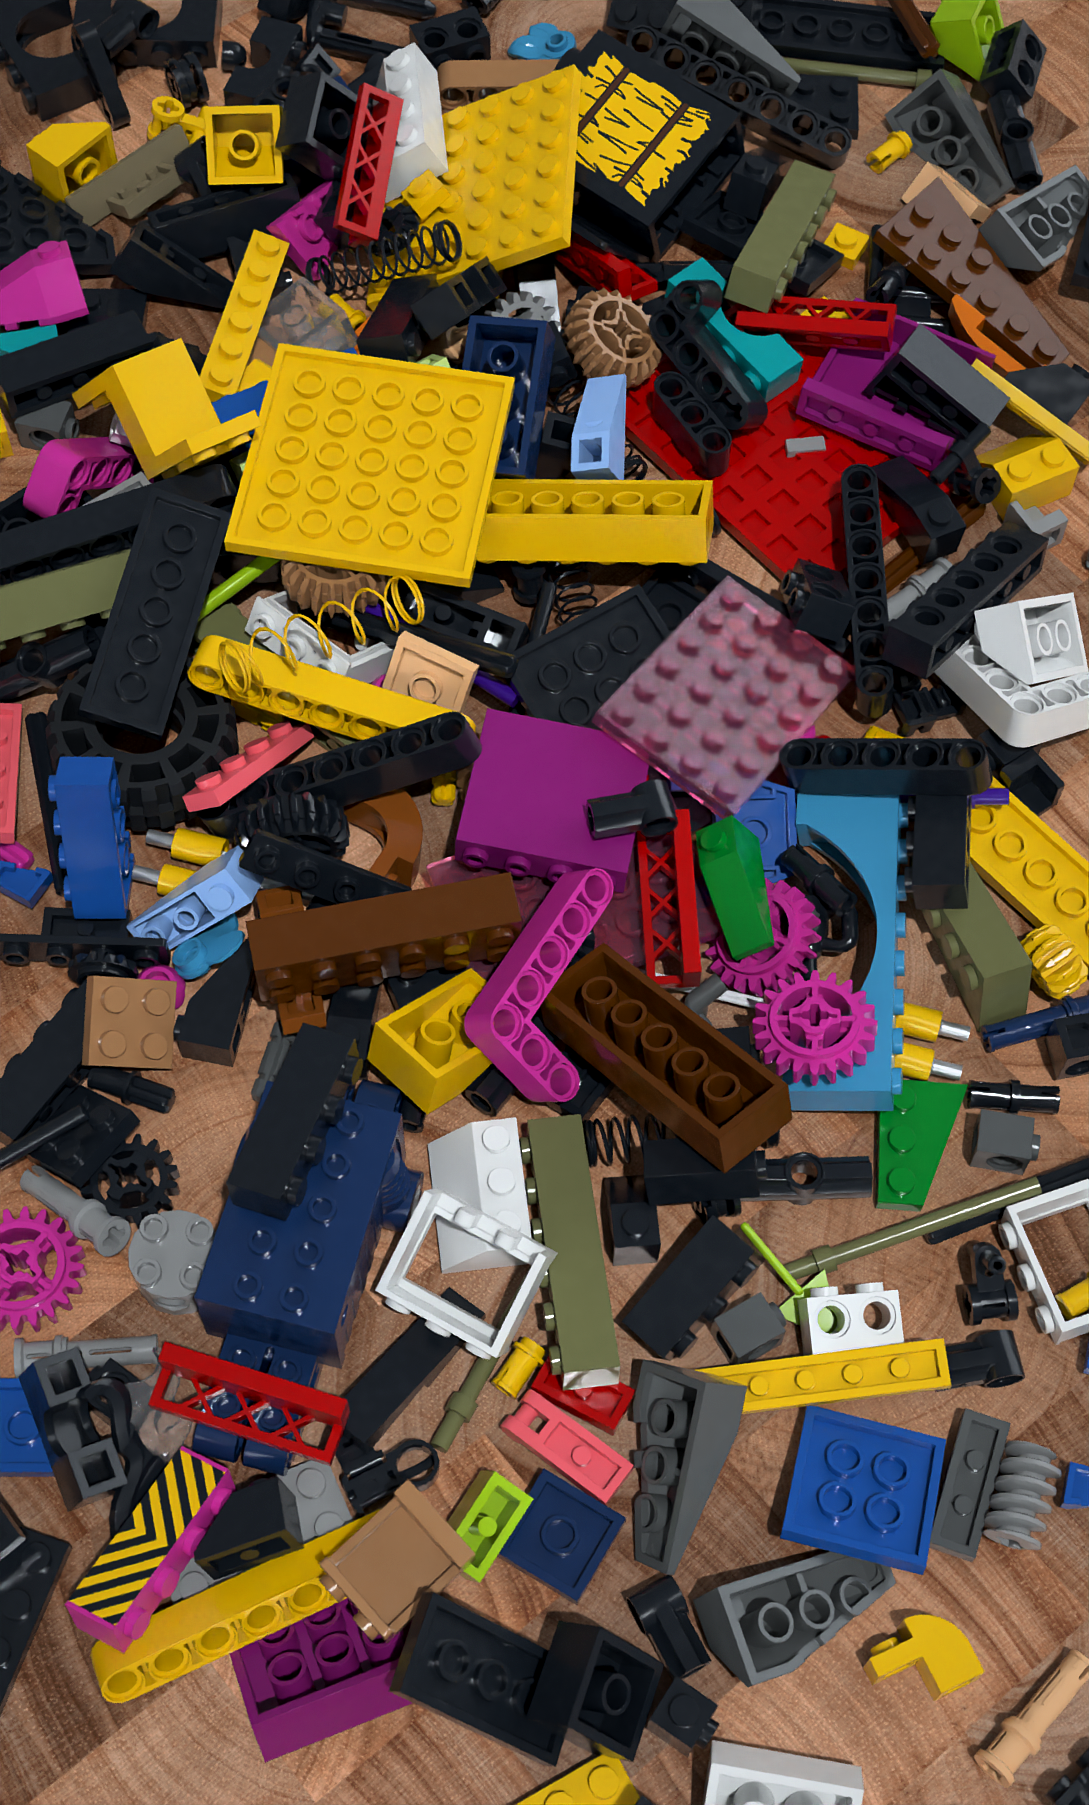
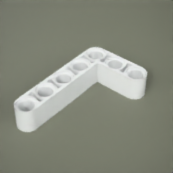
(1010, 707)

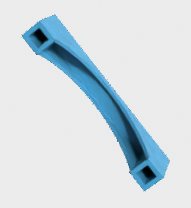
(865, 841)

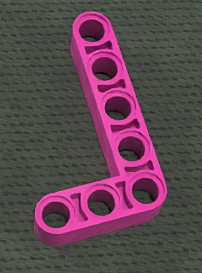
(526, 980)

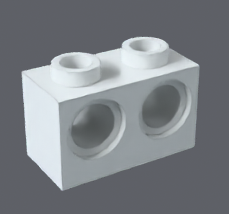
(851, 1328)

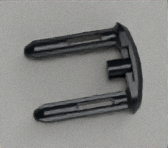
(333, 13)

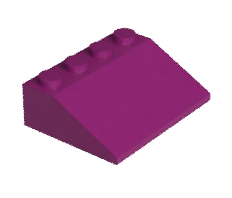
(316, 1679)

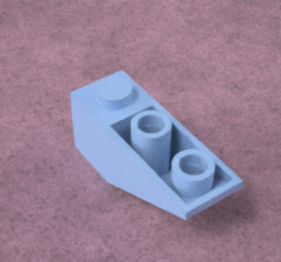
(600, 430)
(199, 901)

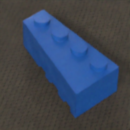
(92, 837)

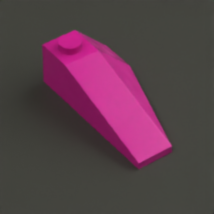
(41, 287)

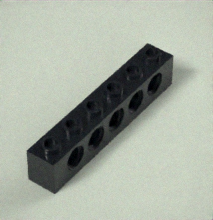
(945, 613)

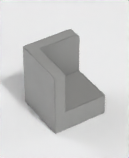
(1049, 526)

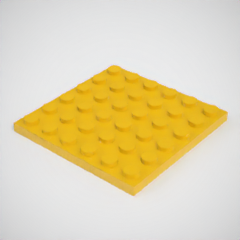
(506, 180)
(371, 465)

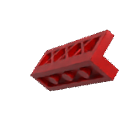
(375, 164)
(605, 269)
(819, 328)
(685, 911)
(252, 1385)

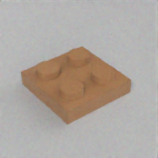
(129, 1022)

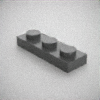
(968, 1484)

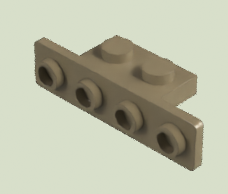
(134, 181)

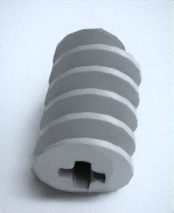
(1020, 1495)

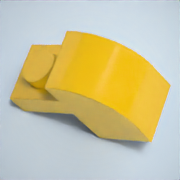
(936, 1650)

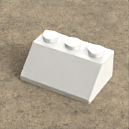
(1033, 638)
(486, 1171)
(776, 1778)

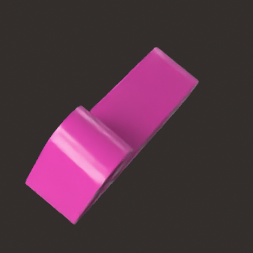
(76, 465)

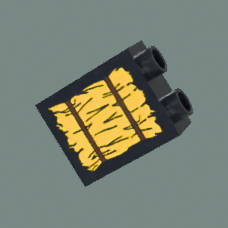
(645, 145)

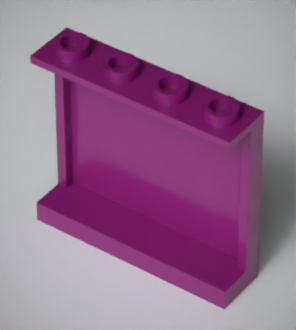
(838, 399)
(532, 796)

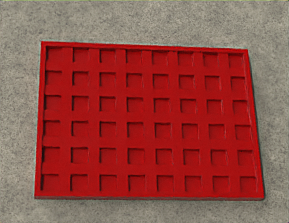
(768, 500)

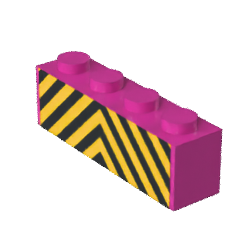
(150, 1550)

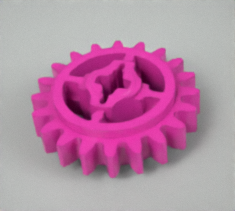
(783, 957)
(814, 1020)
(33, 1254)

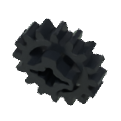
(130, 1163)

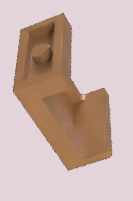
(395, 1560)

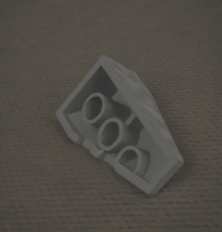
(729, 38)
(952, 135)
(1040, 223)
(685, 1438)
(785, 1614)

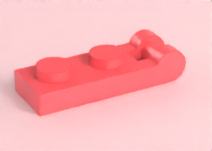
(568, 1448)

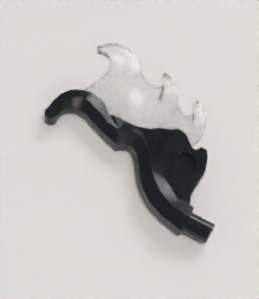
(140, 1435)

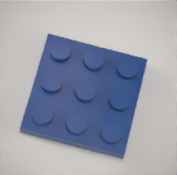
(864, 1489)

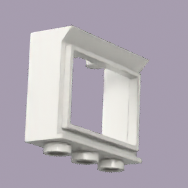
(304, 641)
(1029, 1269)
(441, 1314)

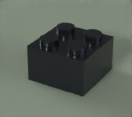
(318, 124)
(595, 1690)

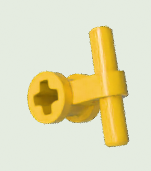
(193, 126)

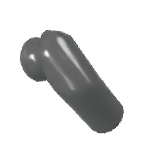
(703, 996)

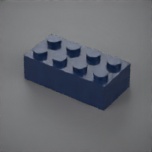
(520, 351)

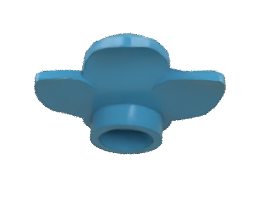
(542, 43)
(208, 947)

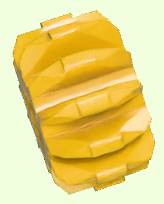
(1055, 961)

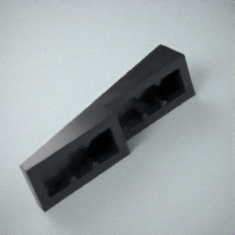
(400, 1376)

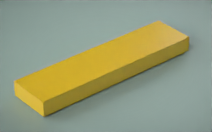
(1037, 415)

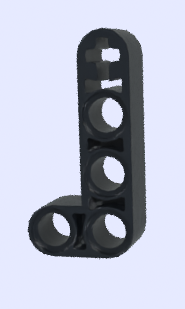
(738, 401)

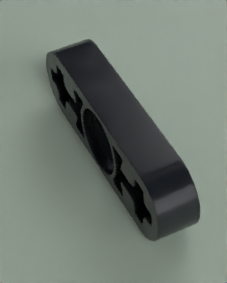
(100, 74)

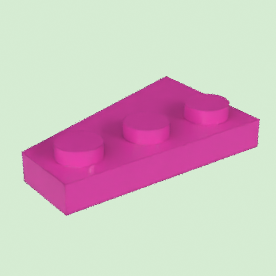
(303, 233)

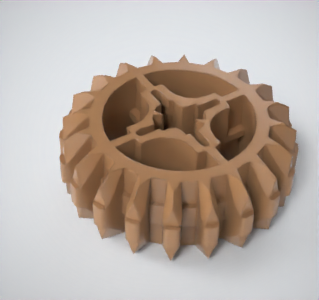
(605, 331)
(317, 584)

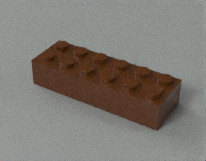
(384, 937)
(666, 1057)

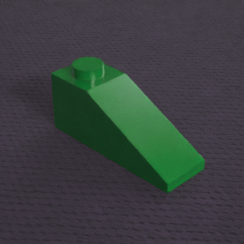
(737, 885)

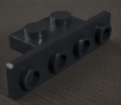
(313, 870)
(65, 937)

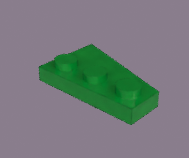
(913, 1142)

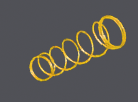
(238, 650)

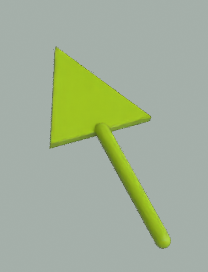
(826, 1318)

